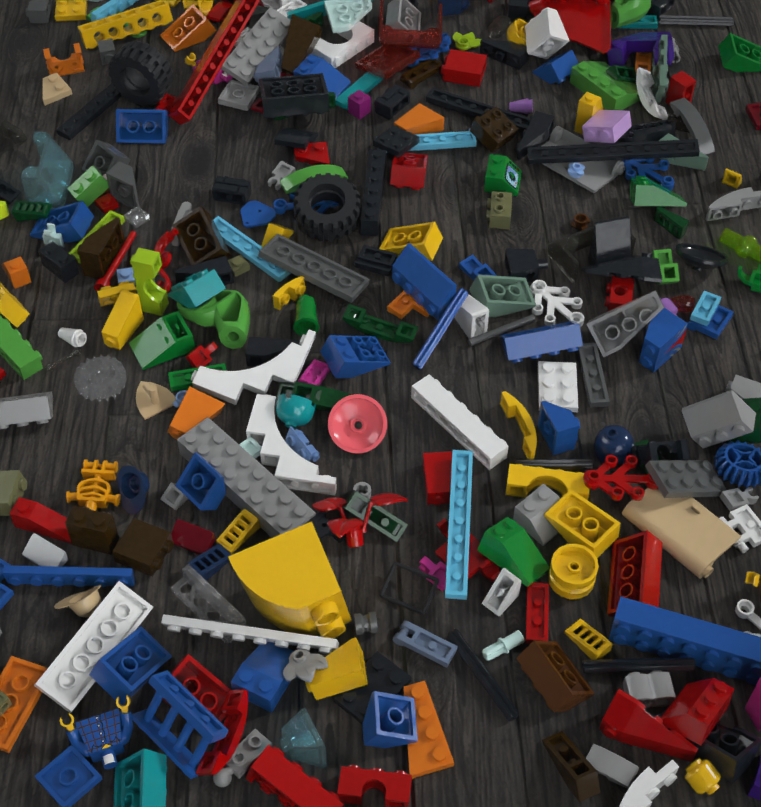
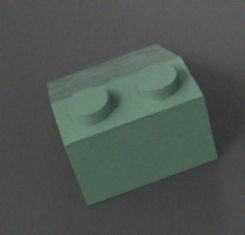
(502, 294)

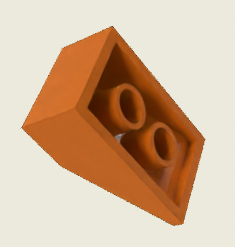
(188, 30)

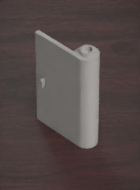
(595, 173)

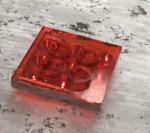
(387, 60)

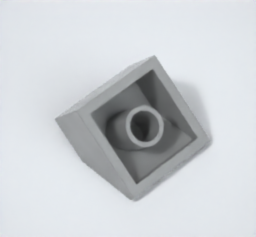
(531, 513)

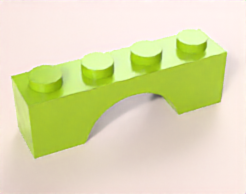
(145, 268)

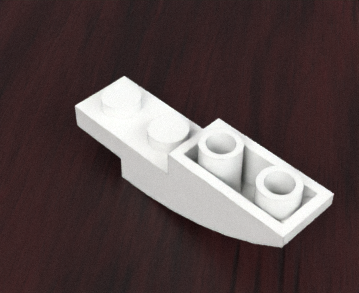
(647, 785)

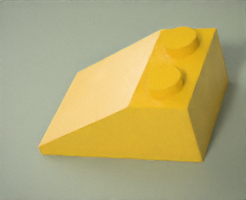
(424, 237)
(583, 523)

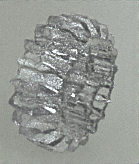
(102, 382)

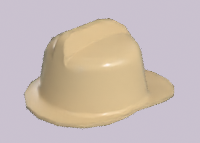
(82, 603)

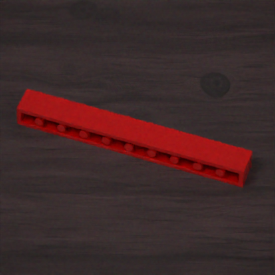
(212, 60)

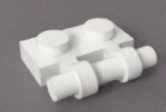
(748, 524)

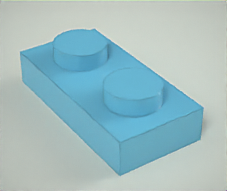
(705, 308)

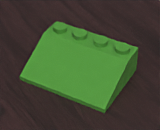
(593, 78)

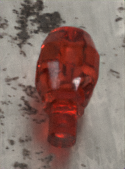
(684, 303)

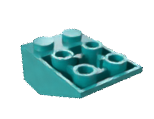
(197, 288)

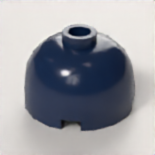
(613, 441)

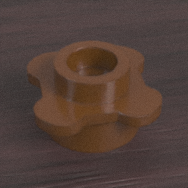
(580, 221)

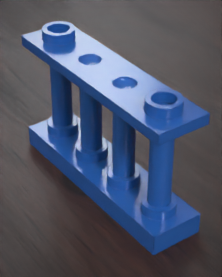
(189, 708)

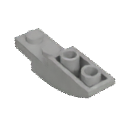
(733, 203)

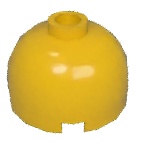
(516, 32)

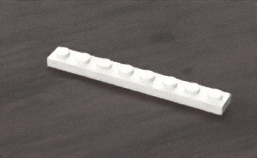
(258, 635)

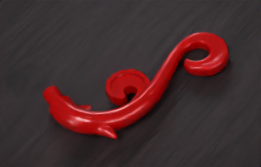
(165, 256)

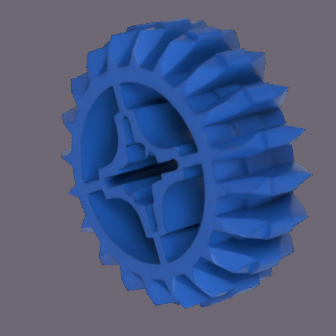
(739, 463)

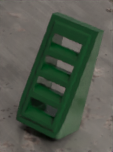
(30, 210)
(675, 225)

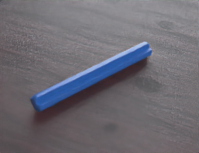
(440, 328)

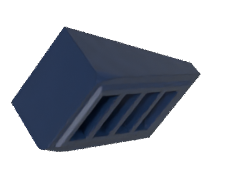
(209, 571)

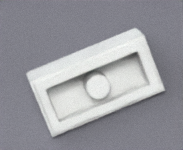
(44, 553)

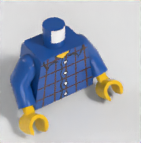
(102, 735)

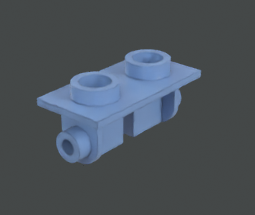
(299, 443)

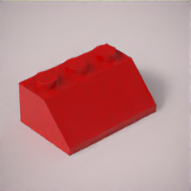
(698, 709)

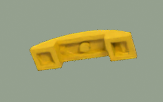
(514, 408)

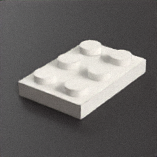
(558, 384)

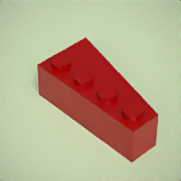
(289, 781)

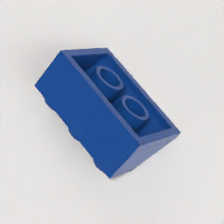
(141, 126)

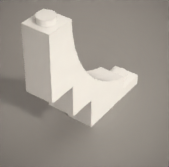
(230, 384)
(291, 468)

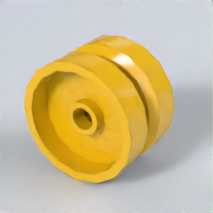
(573, 571)

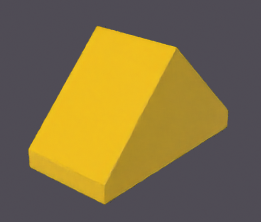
(273, 230)

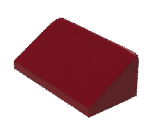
(192, 537)

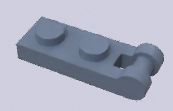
(425, 643)

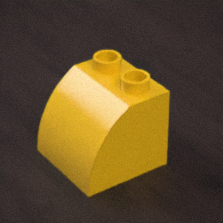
(293, 583)

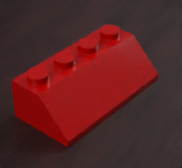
(635, 570)

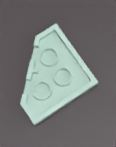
(346, 13)

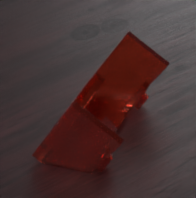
(410, 38)

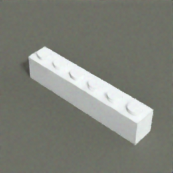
(459, 421)

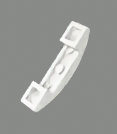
(644, 81)

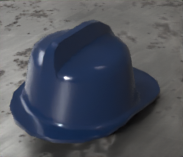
(133, 488)

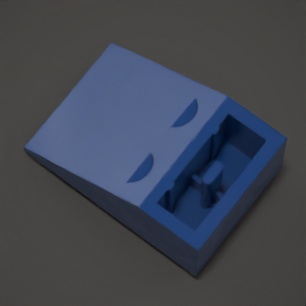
(353, 355)

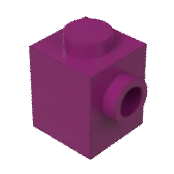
(359, 104)

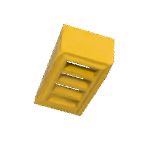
(250, 528)
(588, 649)

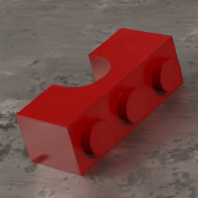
(356, 781)

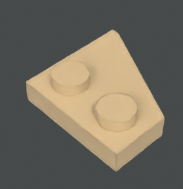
(54, 89)

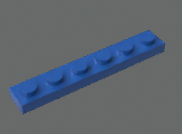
(68, 576)

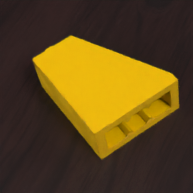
(587, 107)
(123, 320)
(344, 671)

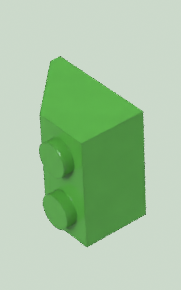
(89, 186)

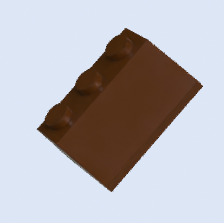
(554, 675)

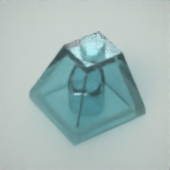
(303, 740)

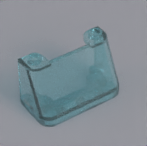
(52, 177)

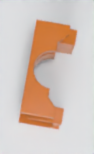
(72, 65)

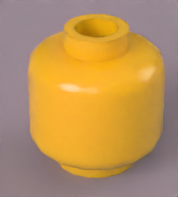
(702, 776)

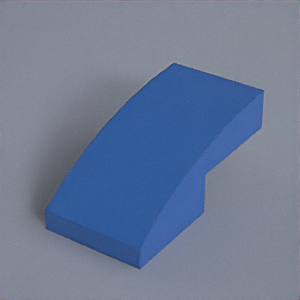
(473, 267)

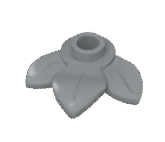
(303, 665)

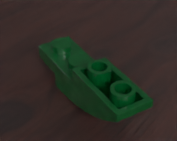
(323, 397)

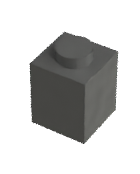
(106, 50)

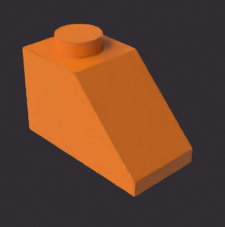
(17, 272)

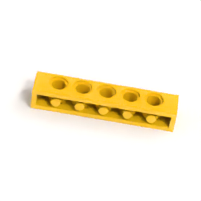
(118, 20)

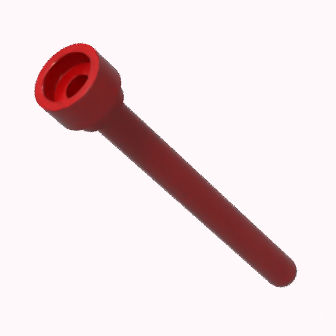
(105, 281)

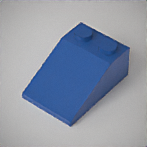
(333, 78)
(69, 220)
(130, 665)
(263, 675)

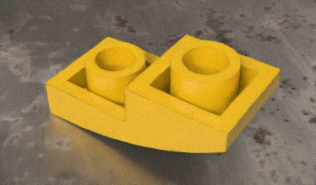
(291, 290)

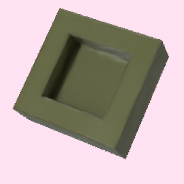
(239, 265)

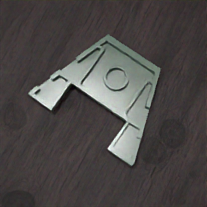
(660, 70)

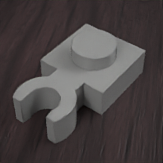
(281, 171)
(736, 498)

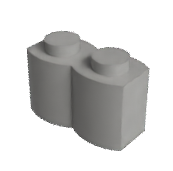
(650, 689)

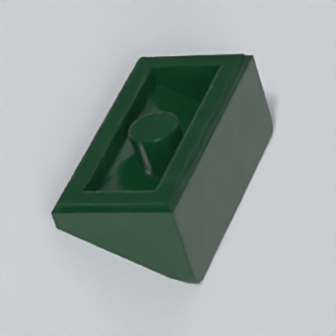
(622, 73)

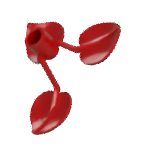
(352, 526)

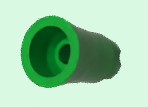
(305, 315)

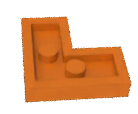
(404, 304)

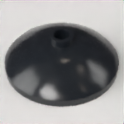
(701, 256)

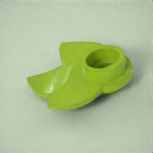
(466, 41)

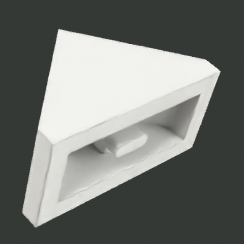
(503, 592)

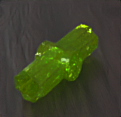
(743, 245)

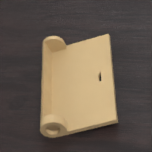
(684, 527)

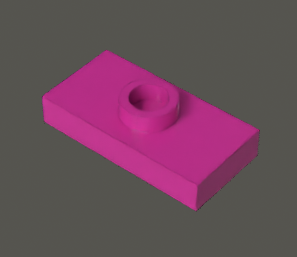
(315, 373)

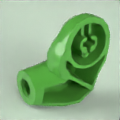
(627, 11)
(226, 312)

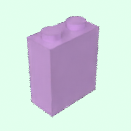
(606, 126)

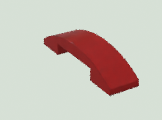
(236, 710)

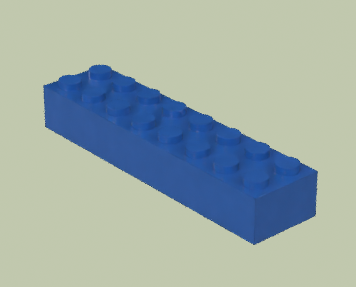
(682, 636)

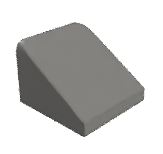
(173, 496)

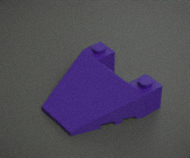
(639, 42)

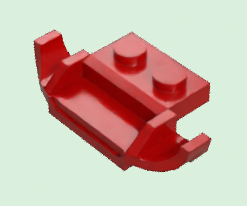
(476, 562)

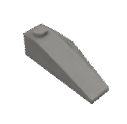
(621, 324)

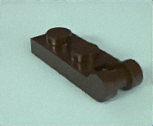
(421, 72)

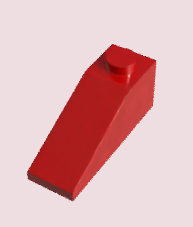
(39, 519)

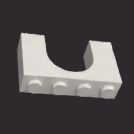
(359, 38)

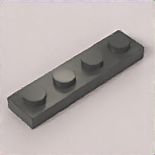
(593, 375)

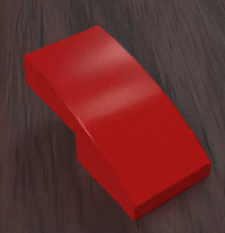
(219, 11)

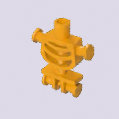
(95, 491)

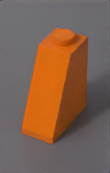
(421, 121)
(193, 410)

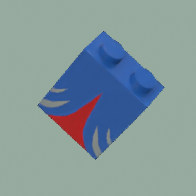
(662, 339)

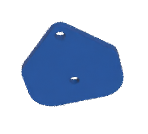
(256, 214)

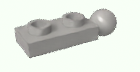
(243, 758)

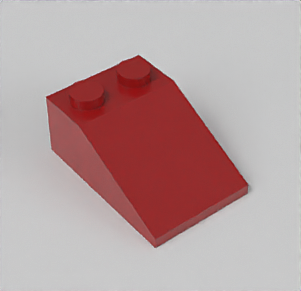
(409, 171)
(201, 685)

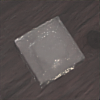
(136, 216)

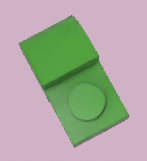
(669, 270)

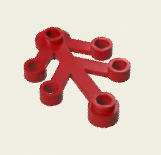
(596, 479)

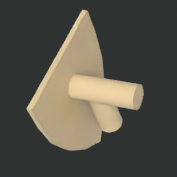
(153, 399)

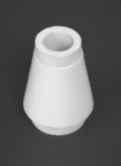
(75, 337)

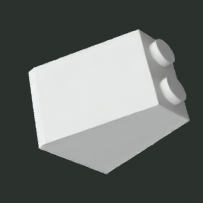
(545, 34)

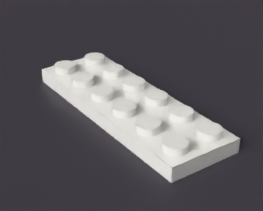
(111, 622)

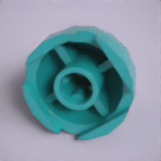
(294, 410)

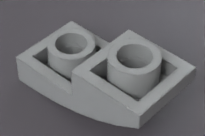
(612, 766)

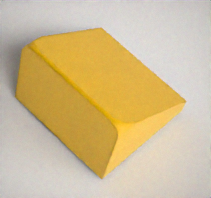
(732, 178)

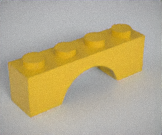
(526, 478)

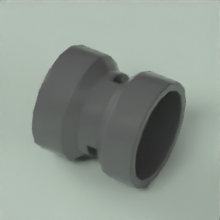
(365, 623)

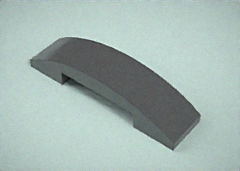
(694, 124)

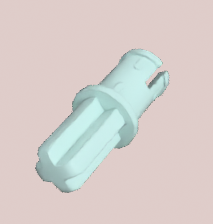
(503, 645)

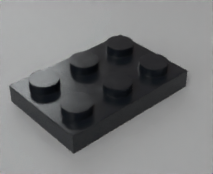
(381, 677)

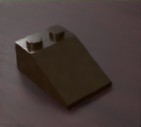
(100, 249)

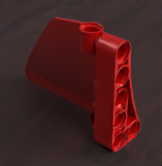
(583, 20)

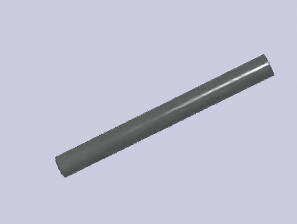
(500, 330)

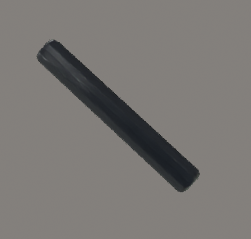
(563, 464)

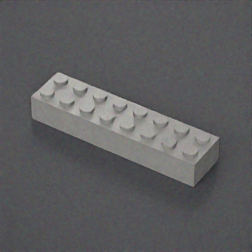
(246, 480)

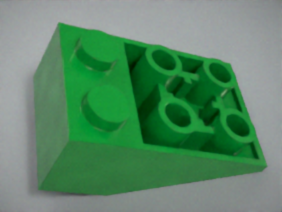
(163, 341)

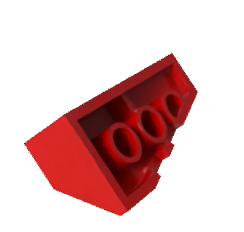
(632, 725)

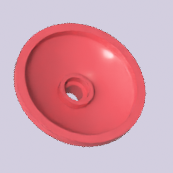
(350, 411)

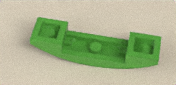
(293, 180)

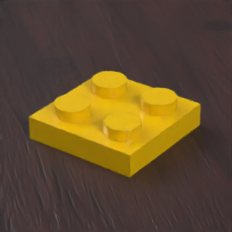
(70, 10)
(109, 295)

